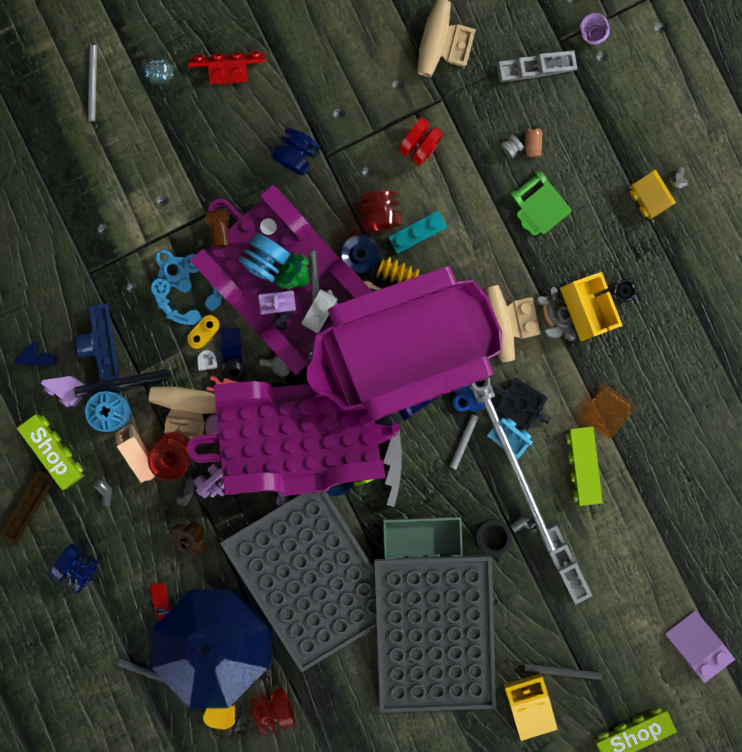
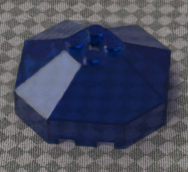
(237, 642)

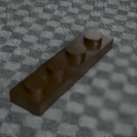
(27, 506)

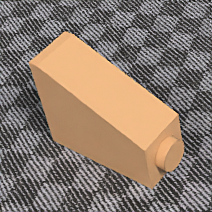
(134, 452)

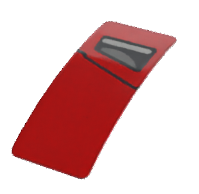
(160, 600)

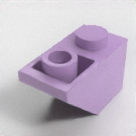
(64, 389)

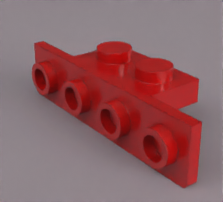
(227, 68)

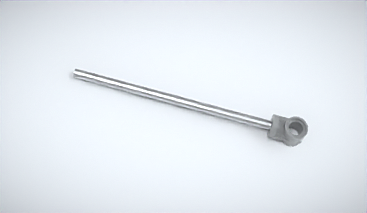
(484, 394)

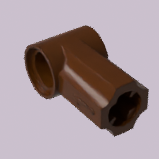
(217, 222)

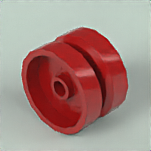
(423, 143)

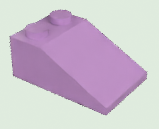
(699, 646)

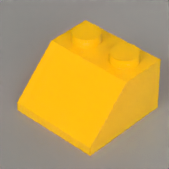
(651, 195)

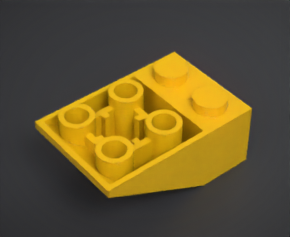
(530, 706)

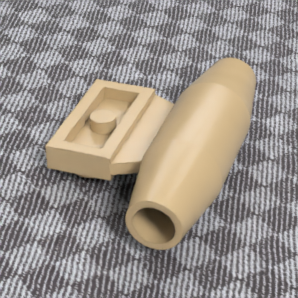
(443, 41)
(515, 320)
(186, 408)

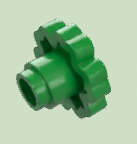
(293, 272)

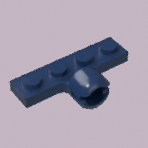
(99, 343)

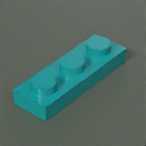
(417, 232)

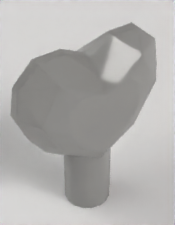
(276, 365)

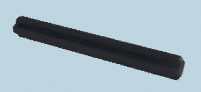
(120, 383)

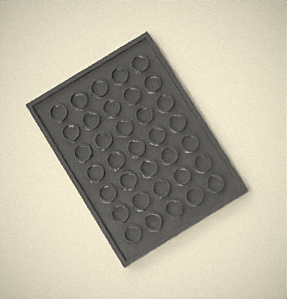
(307, 576)
(435, 633)

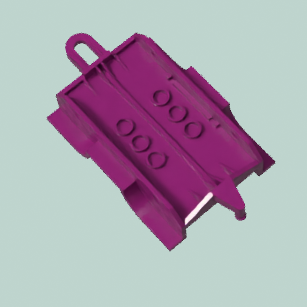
(243, 288)
(290, 440)

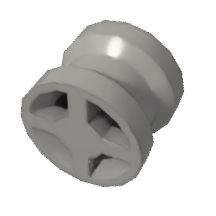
(511, 146)

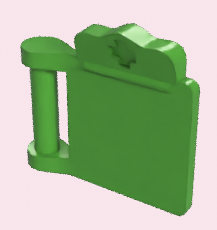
(541, 209)

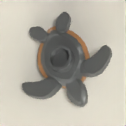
(556, 316)

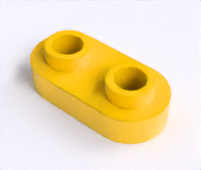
(205, 333)

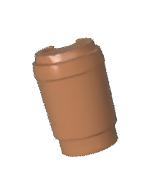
(533, 142)

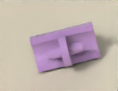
(277, 302)
(213, 485)

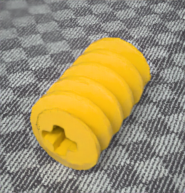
(395, 272)

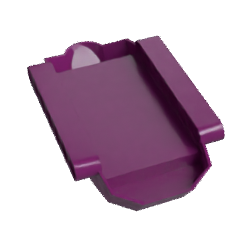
(406, 344)

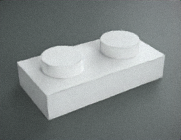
(319, 311)

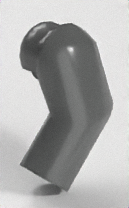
(105, 490)
(188, 492)
(524, 521)

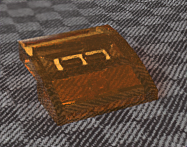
(607, 411)

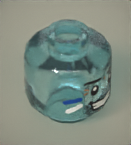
(159, 71)

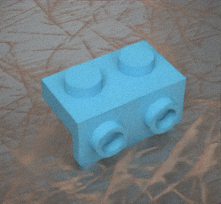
(518, 440)

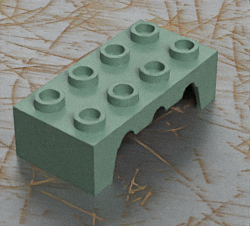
(422, 537)

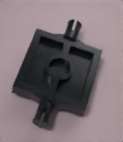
(521, 403)

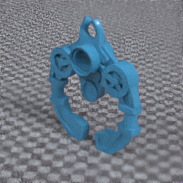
(182, 282)

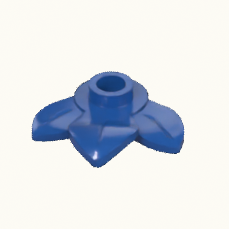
(470, 400)

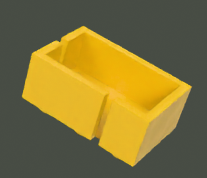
(590, 313)

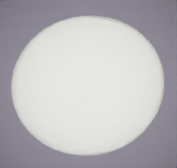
(268, 226)

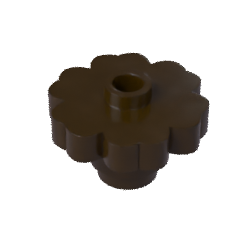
(188, 538)

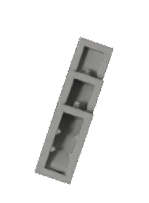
(536, 66)
(394, 458)
(567, 567)

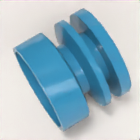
(264, 257)
(116, 418)

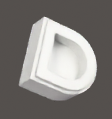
(207, 360)

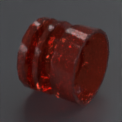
(381, 213)
(169, 456)
(273, 712)

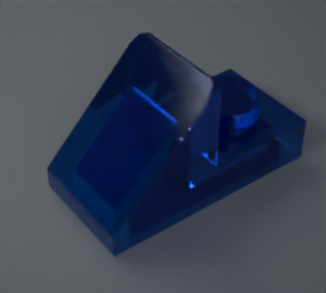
(231, 344)
(31, 357)

